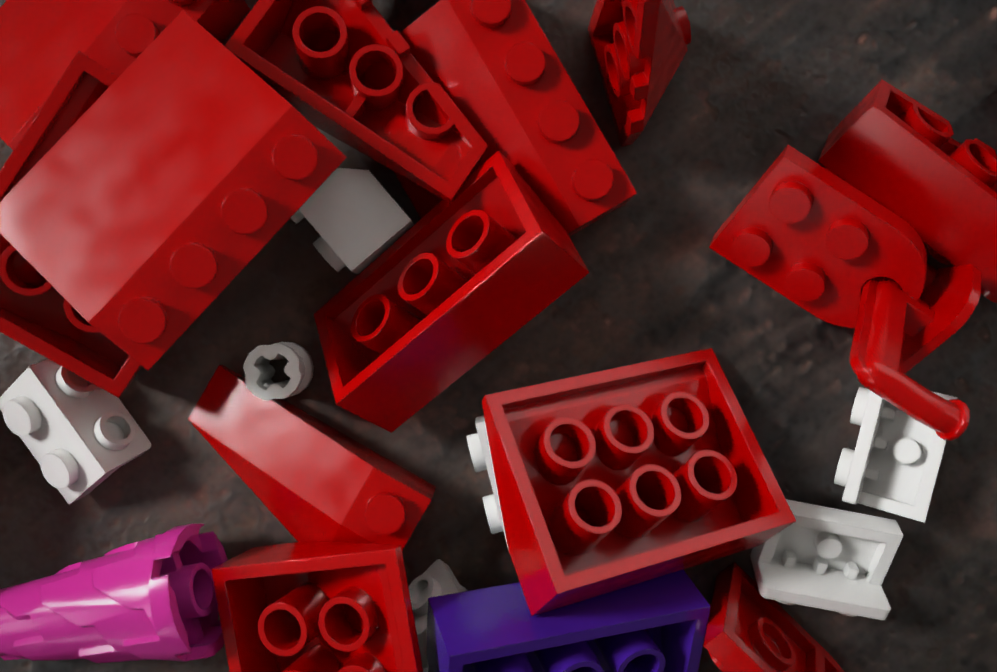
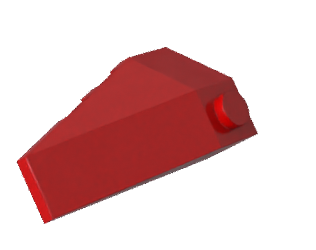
(361, 86)

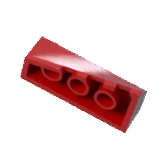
(916, 170)

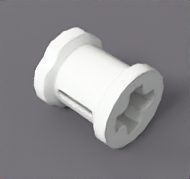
(259, 371)

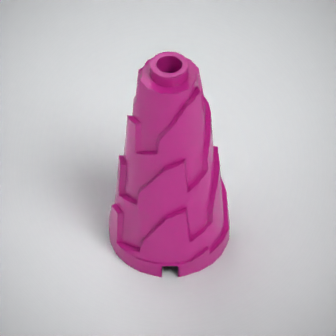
(126, 606)

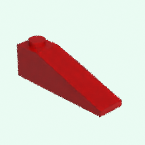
(637, 56)
(308, 471)

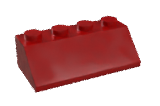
(445, 296)

